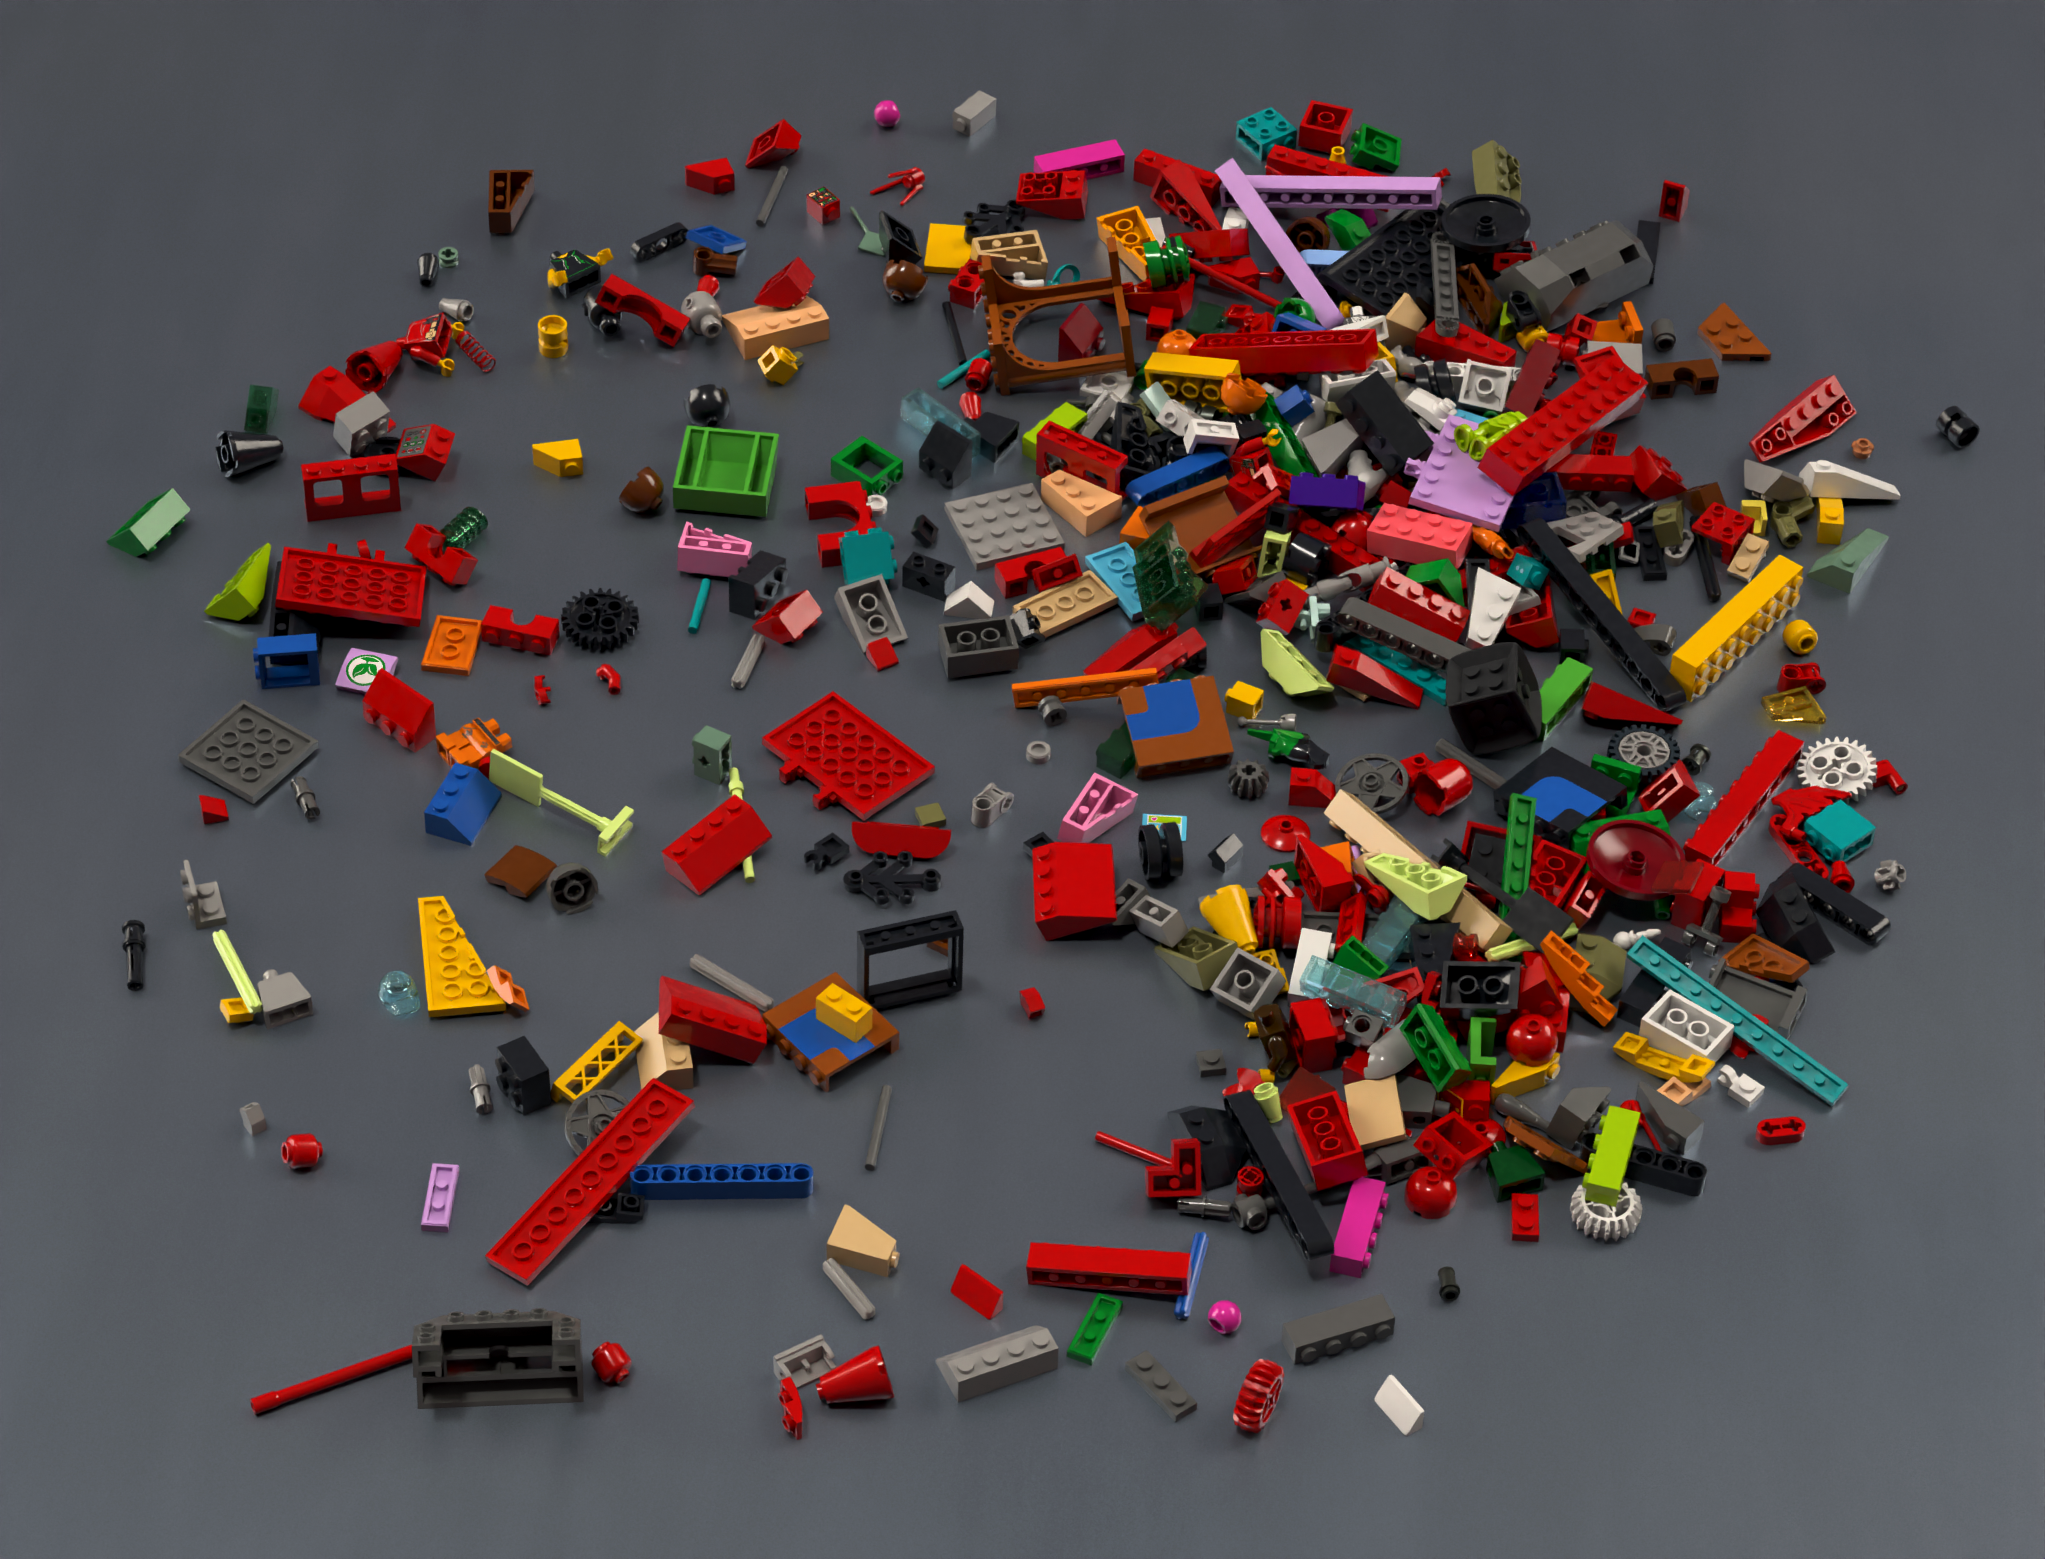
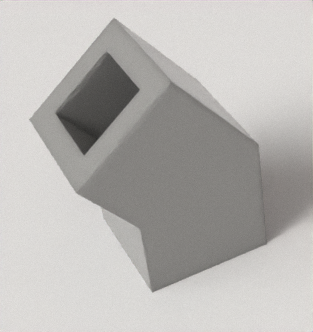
(253, 1118)

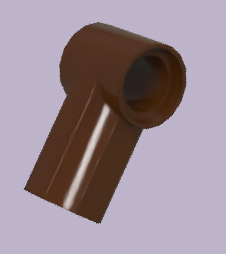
(707, 262)

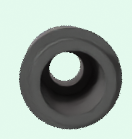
(1663, 334)

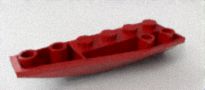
(1804, 420)

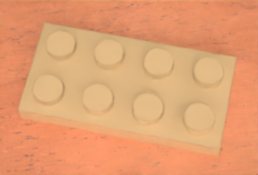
(1069, 603)

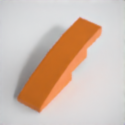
(1572, 971)

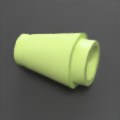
(1269, 1101)

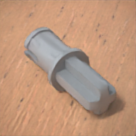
(480, 1089)

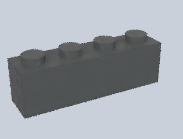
(1338, 1329)

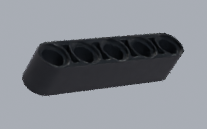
(1840, 906)
(1657, 1168)

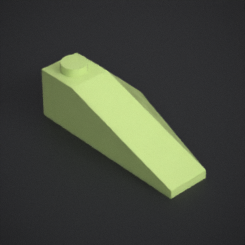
(1419, 886)

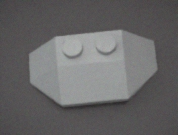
(1772, 483)

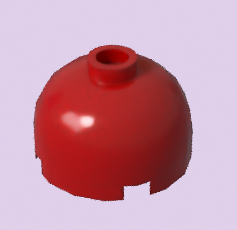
(1354, 527)
(1532, 1040)
(1430, 1193)

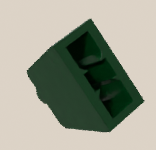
(1512, 1171)

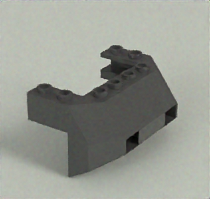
(1607, 251)
(498, 1359)

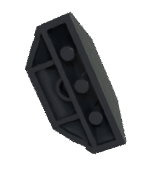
(1792, 921)
(1219, 1142)

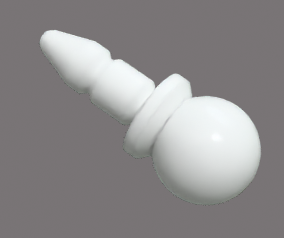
(1627, 940)

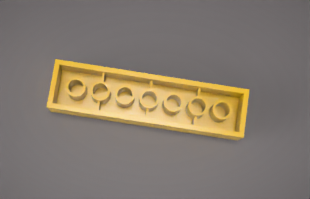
(1737, 626)

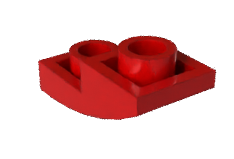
(1603, 443)
(1432, 987)
(792, 1407)

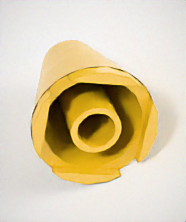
(1231, 916)

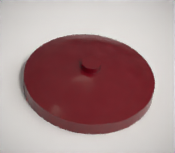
(1629, 857)

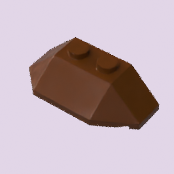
(1478, 299)

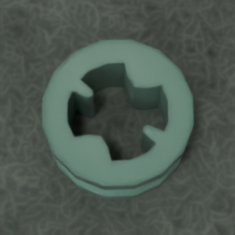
(448, 257)

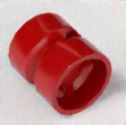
(1569, 347)

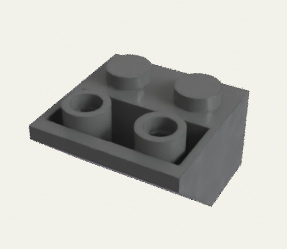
(1577, 1114)

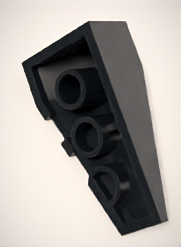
(1131, 439)

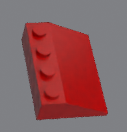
(1073, 887)
(710, 1020)

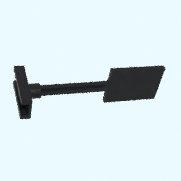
(1529, 916)

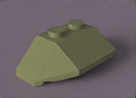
(1606, 965)

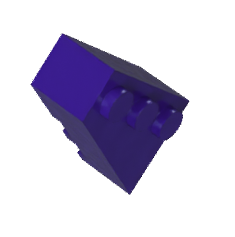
(1327, 492)

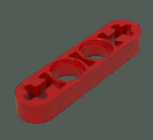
(1793, 852)

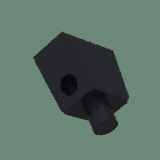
(997, 434)

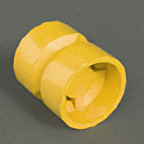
(553, 336)

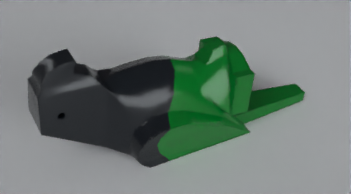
(1293, 746)

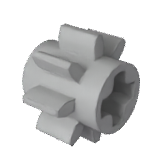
(1890, 875)

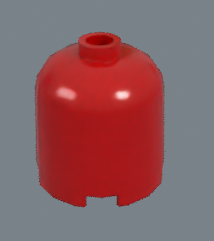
(1441, 786)

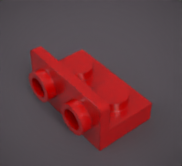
(1274, 478)

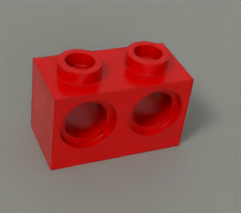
(966, 286)

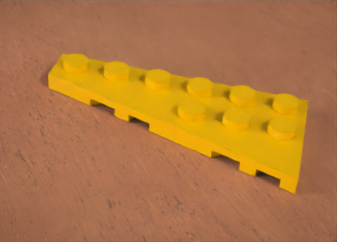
(452, 968)

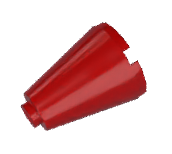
(373, 365)
(857, 1379)

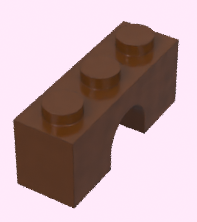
(1697, 374)

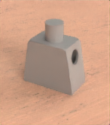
(283, 998)

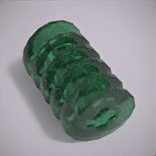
(464, 528)

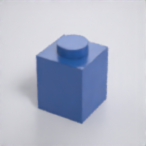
(1295, 405)

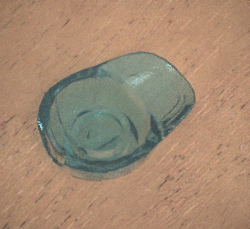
(399, 993)

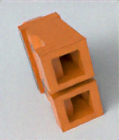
(472, 743)

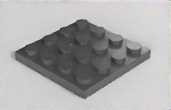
(248, 751)

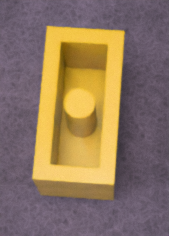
(844, 1013)

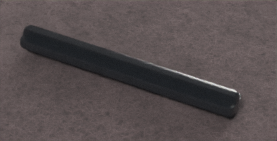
(1706, 564)

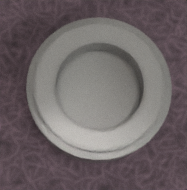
(1038, 752)

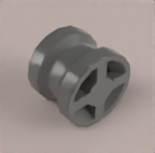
(1052, 710)

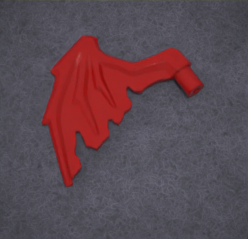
(1804, 802)

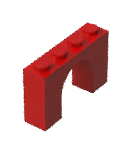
(841, 501)

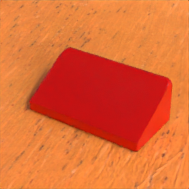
(1056, 573)
(977, 1292)

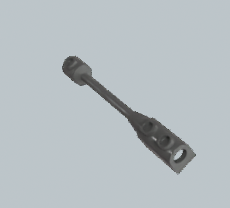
(1388, 1162)

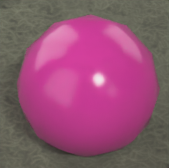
(887, 113)
(1224, 1317)

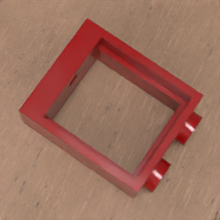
(1445, 1140)

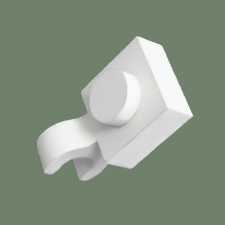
(1742, 1089)

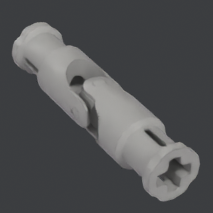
(1330, 588)

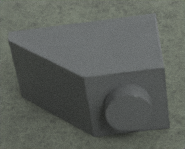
(1126, 898)

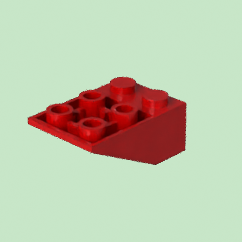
(1054, 193)

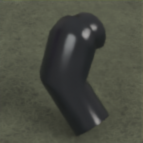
(1410, 353)

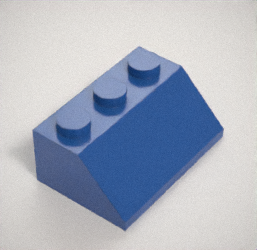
(461, 805)

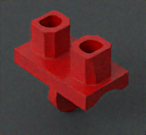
(1274, 885)

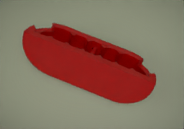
(895, 838)

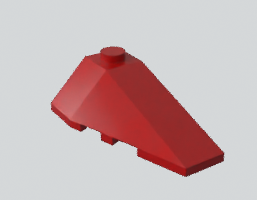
(330, 393)
(1537, 624)
(1131, 649)
(1614, 705)

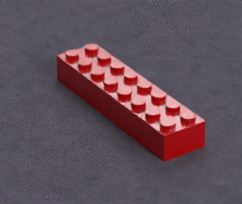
(1292, 350)

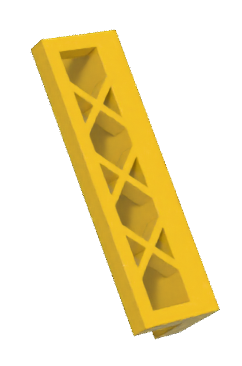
(593, 1059)

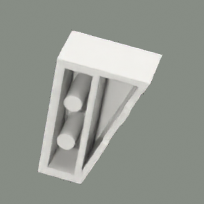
(1490, 608)

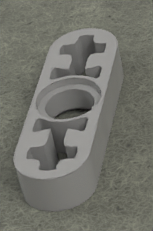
(1099, 416)

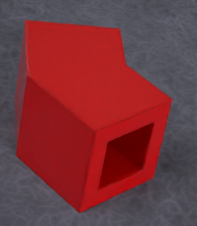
(1032, 1002)

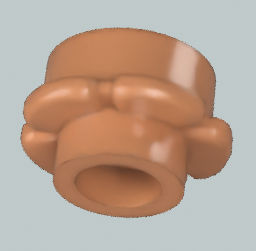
(1862, 448)

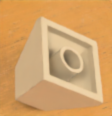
(1404, 323)

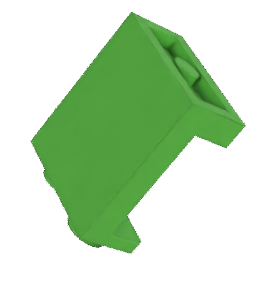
(1481, 1044)

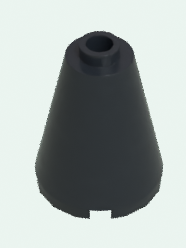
(246, 451)

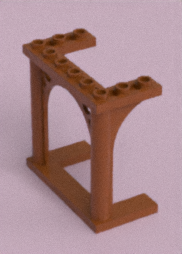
(1011, 298)

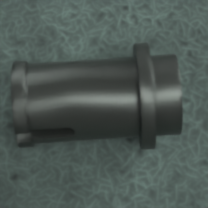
(1449, 1289)

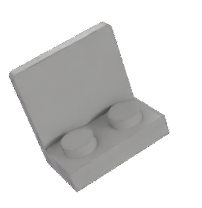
(204, 900)

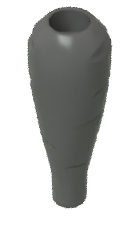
(1509, 1105)

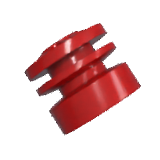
(1278, 922)

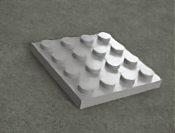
(1003, 525)

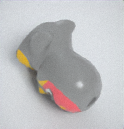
(1405, 364)

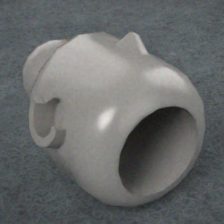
(703, 314)

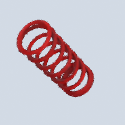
(461, 346)

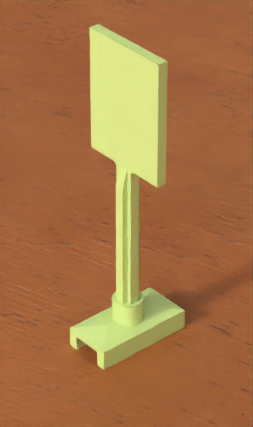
(528, 785)

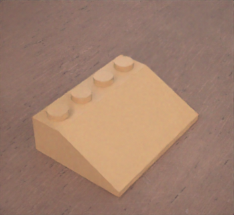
(763, 326)

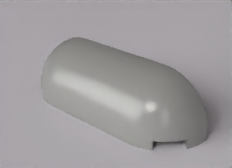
(1389, 1054)

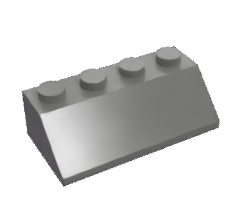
(999, 1362)

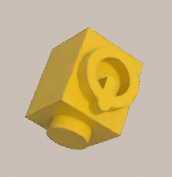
(778, 364)

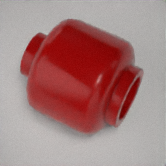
(301, 1151)
(611, 1362)

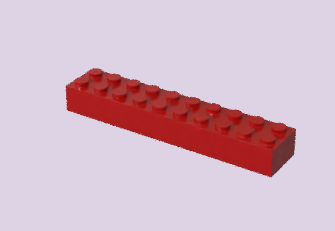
(1562, 425)

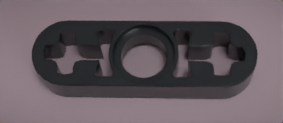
(646, 247)

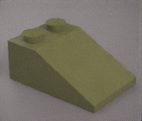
(1198, 957)

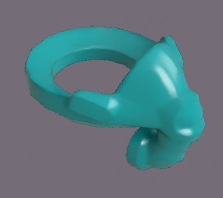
(1056, 279)

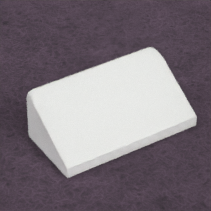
(1400, 1406)

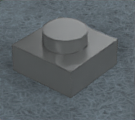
(1210, 1063)

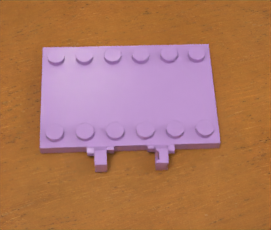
(1454, 484)

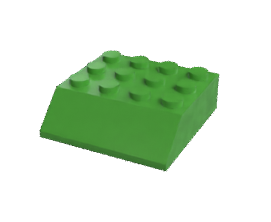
(725, 471)

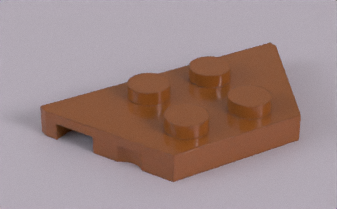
(1731, 337)
(1544, 1147)

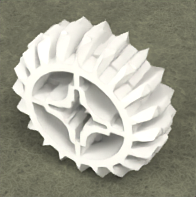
(1607, 1220)

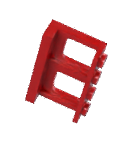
(1080, 456)
(352, 501)

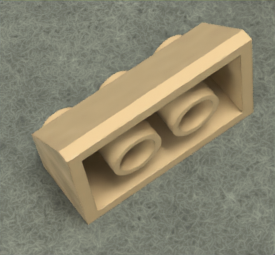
(663, 1057)

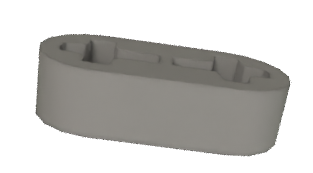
(1682, 549)

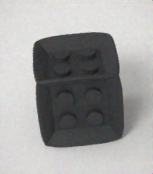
(1493, 698)

